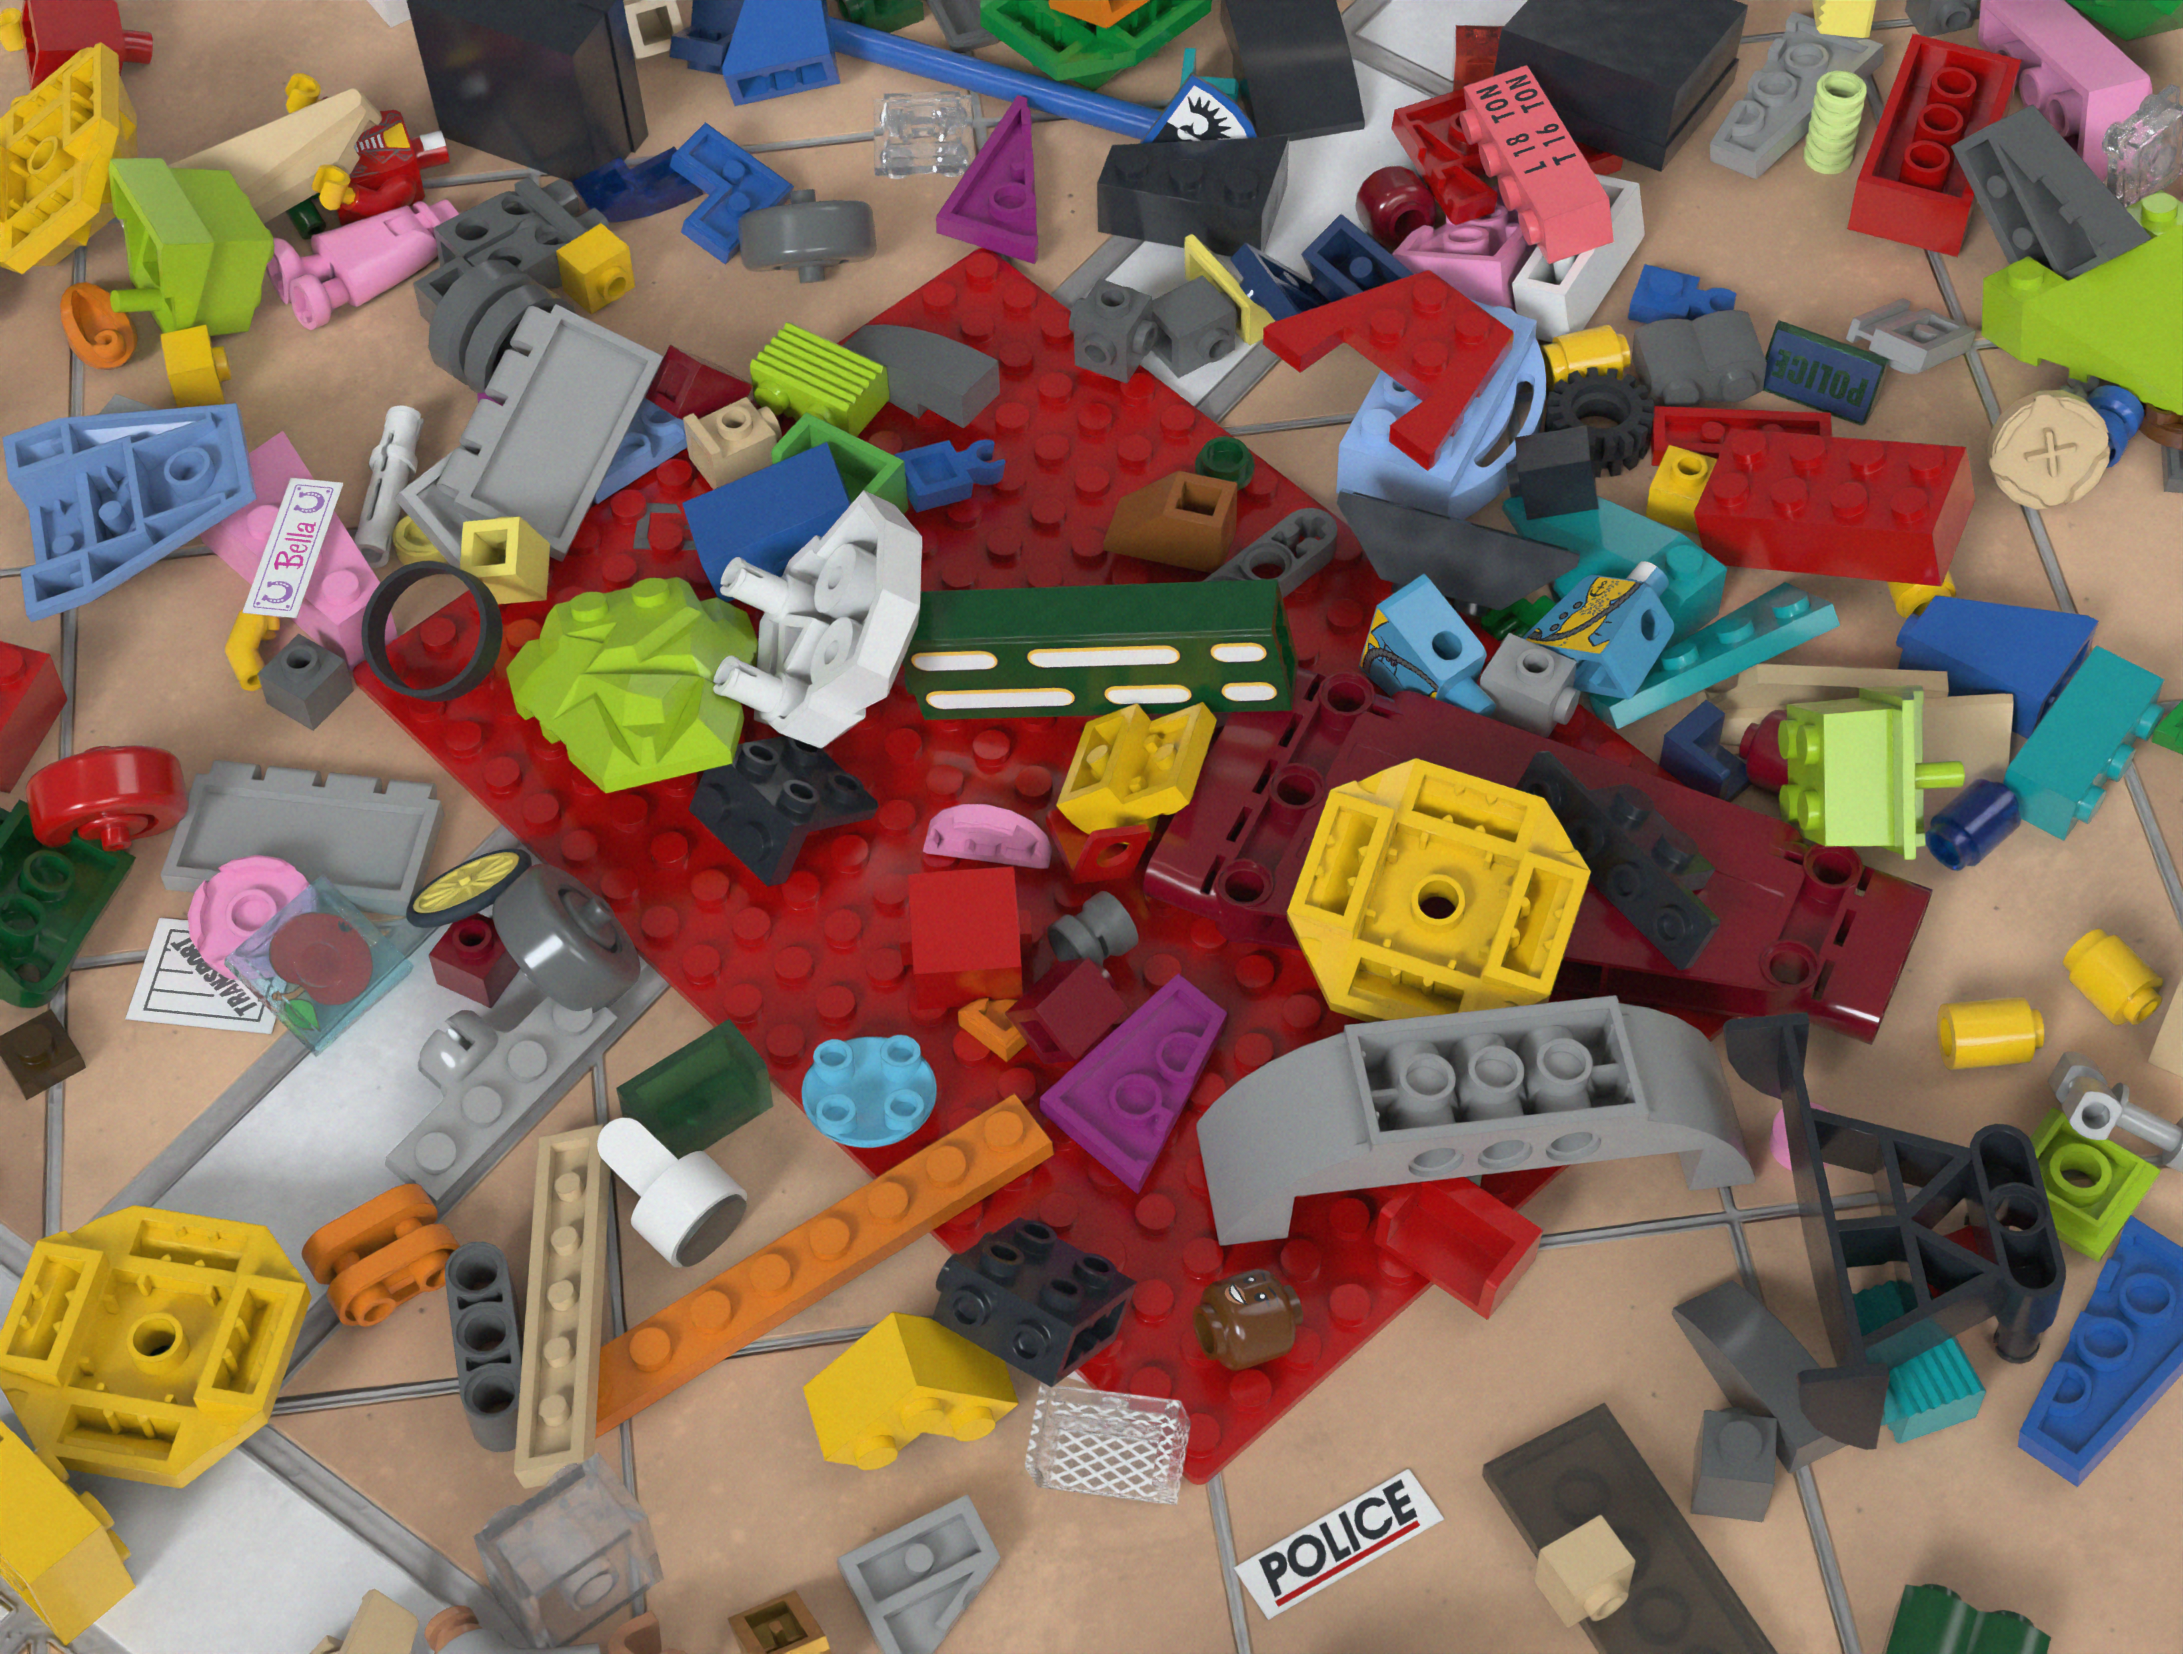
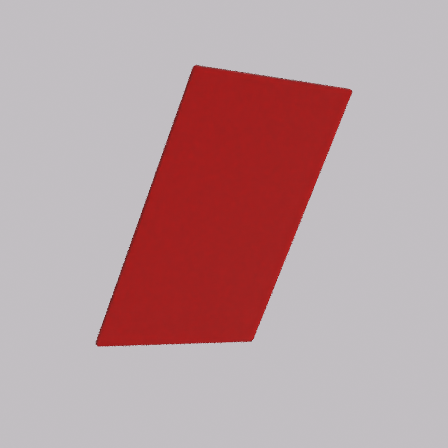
(825, 947)

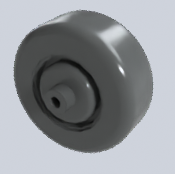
(807, 235)
(566, 939)

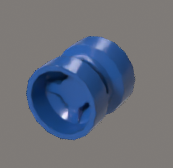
(2121, 414)

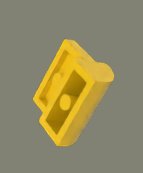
(1135, 767)

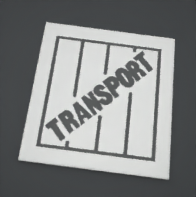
(185, 991)

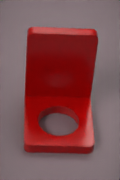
(1099, 854)

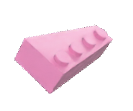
(341, 577)

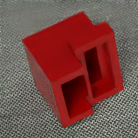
(965, 936)

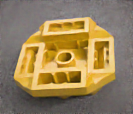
(59, 157)
(1426, 836)
(114, 1295)

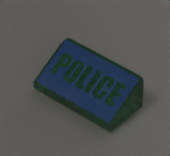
(1823, 373)

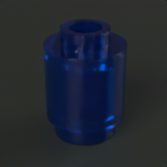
(1973, 824)

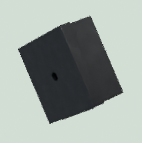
(1628, 70)
(533, 80)

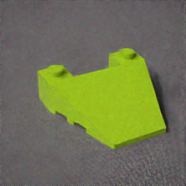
(2107, 322)

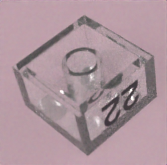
(569, 1554)

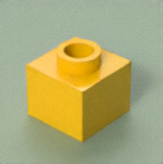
(596, 268)
(195, 367)
(1678, 488)

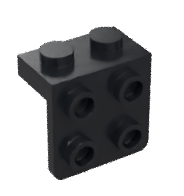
(773, 799)

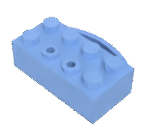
(1456, 482)

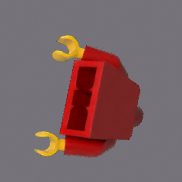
(60, 28)

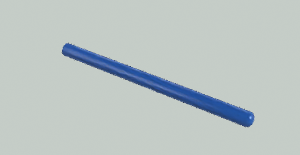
(992, 79)

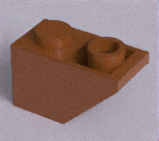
(1177, 522)

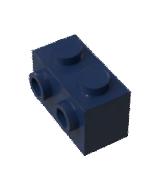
(1348, 262)

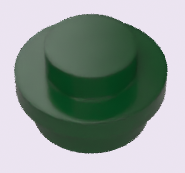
(1226, 460)

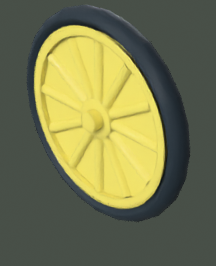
(466, 888)

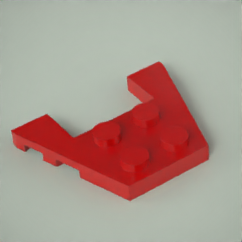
(1451, 166)
(1420, 337)

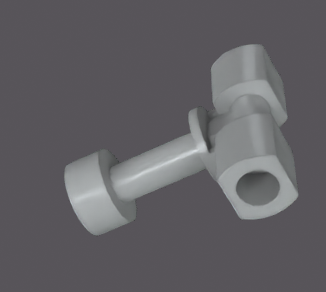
(2096, 1108)

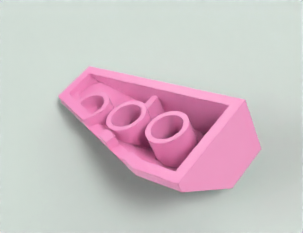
(1472, 257)

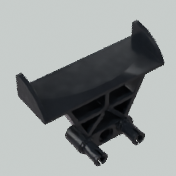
(2013, 1277)

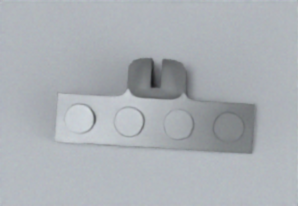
(489, 1087)

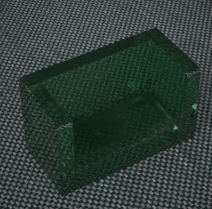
(699, 1091)

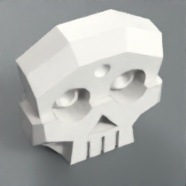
(829, 624)

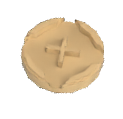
(2048, 449)

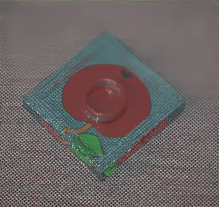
(318, 965)

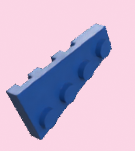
(2116, 1360)

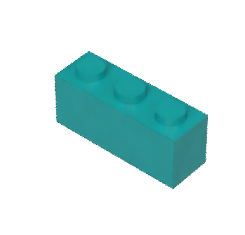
(2084, 742)

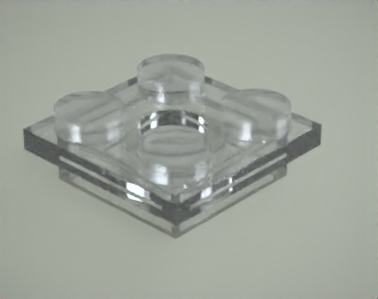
(2145, 148)
(908, 151)

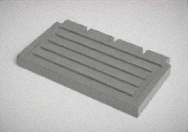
(556, 425)
(348, 830)

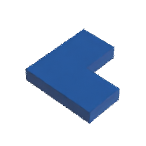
(734, 187)

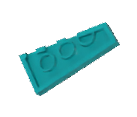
(1724, 648)

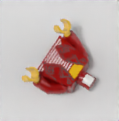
(387, 166)

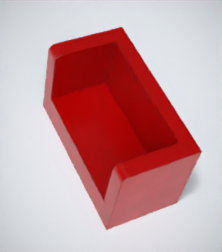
(1459, 1239)

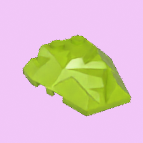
(633, 681)

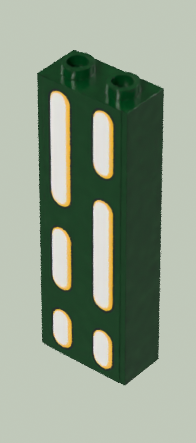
(1102, 650)

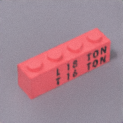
(1536, 165)

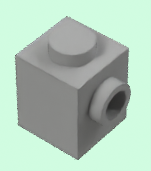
(1530, 686)

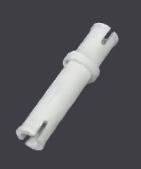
(392, 468)

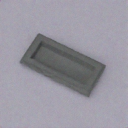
(961, 24)

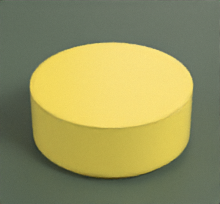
(412, 543)

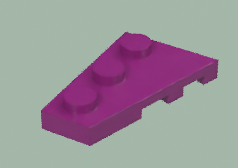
(1138, 1080)

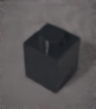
(1554, 473)

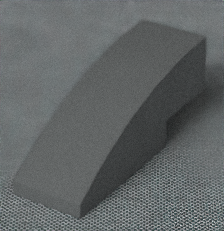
(930, 371)
(1755, 1366)

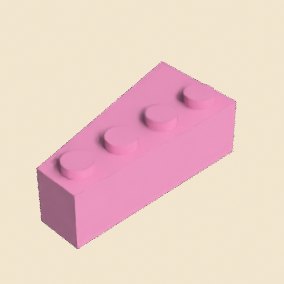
(2065, 70)

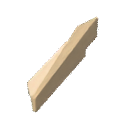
(282, 157)
(1954, 727)

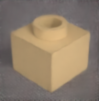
(1585, 1572)

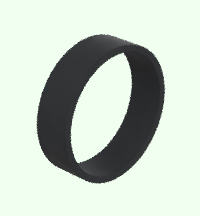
(375, 622)

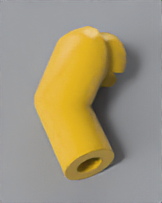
(244, 643)

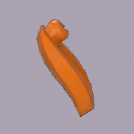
(94, 330)

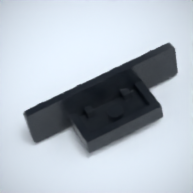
(1632, 857)

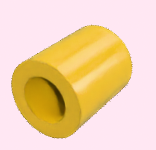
(1988, 1032)

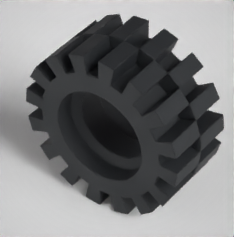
(1609, 399)

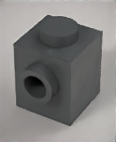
(1193, 326)
(1734, 1464)

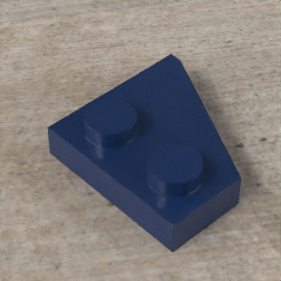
(1274, 284)

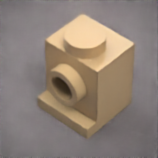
(732, 441)

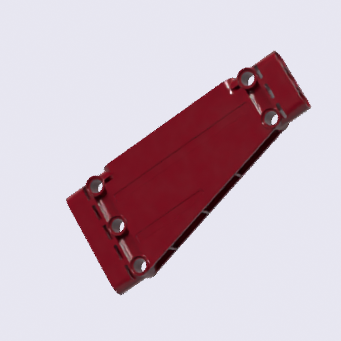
(1771, 891)

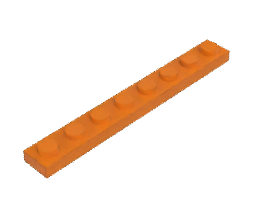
(815, 1259)

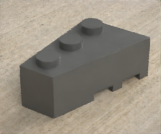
(2044, 196)

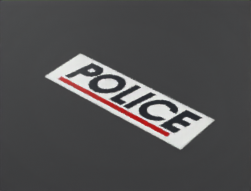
(1338, 1544)

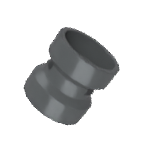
(1095, 933)

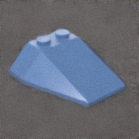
(122, 494)

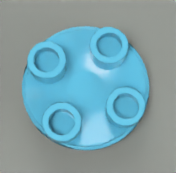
(869, 1090)

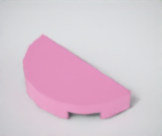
(988, 835)

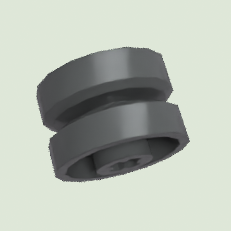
(480, 318)

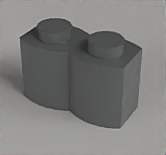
(1699, 359)

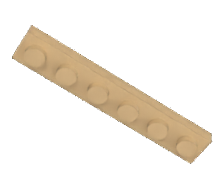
(563, 1307)

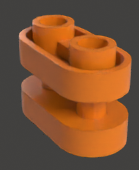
(380, 1255)

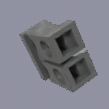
(519, 228)

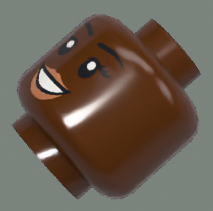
(1247, 1319)

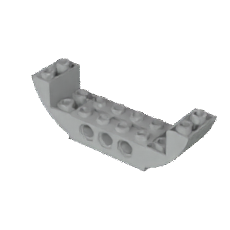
(1468, 1101)

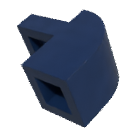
(709, 36)

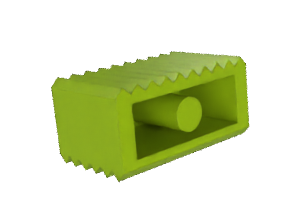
(818, 377)

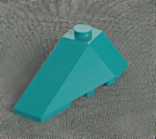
(1616, 541)

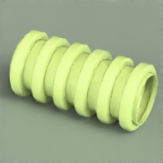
(1834, 122)

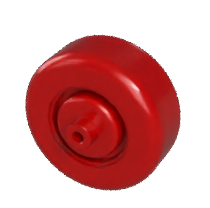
(107, 796)

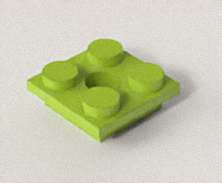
(2092, 1215)

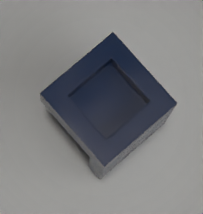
(1698, 760)

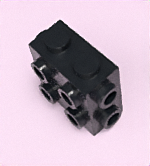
(1033, 1299)

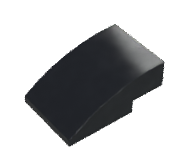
(1293, 67)

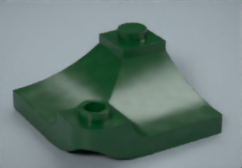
(49, 905)

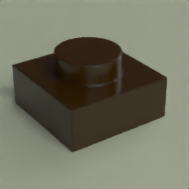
(39, 1054)

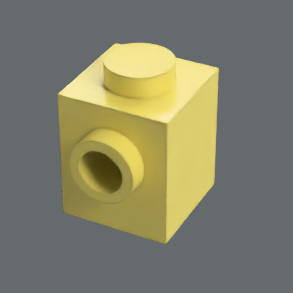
(506, 558)

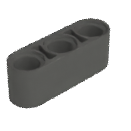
(483, 1318)

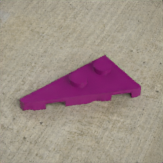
(997, 193)

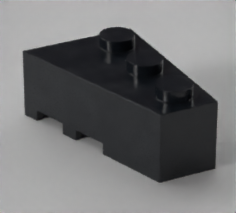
(1204, 188)

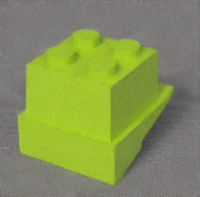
(189, 246)
(1861, 770)

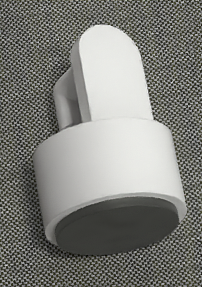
(684, 1203)

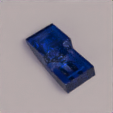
(635, 192)

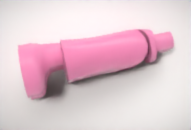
(356, 260)

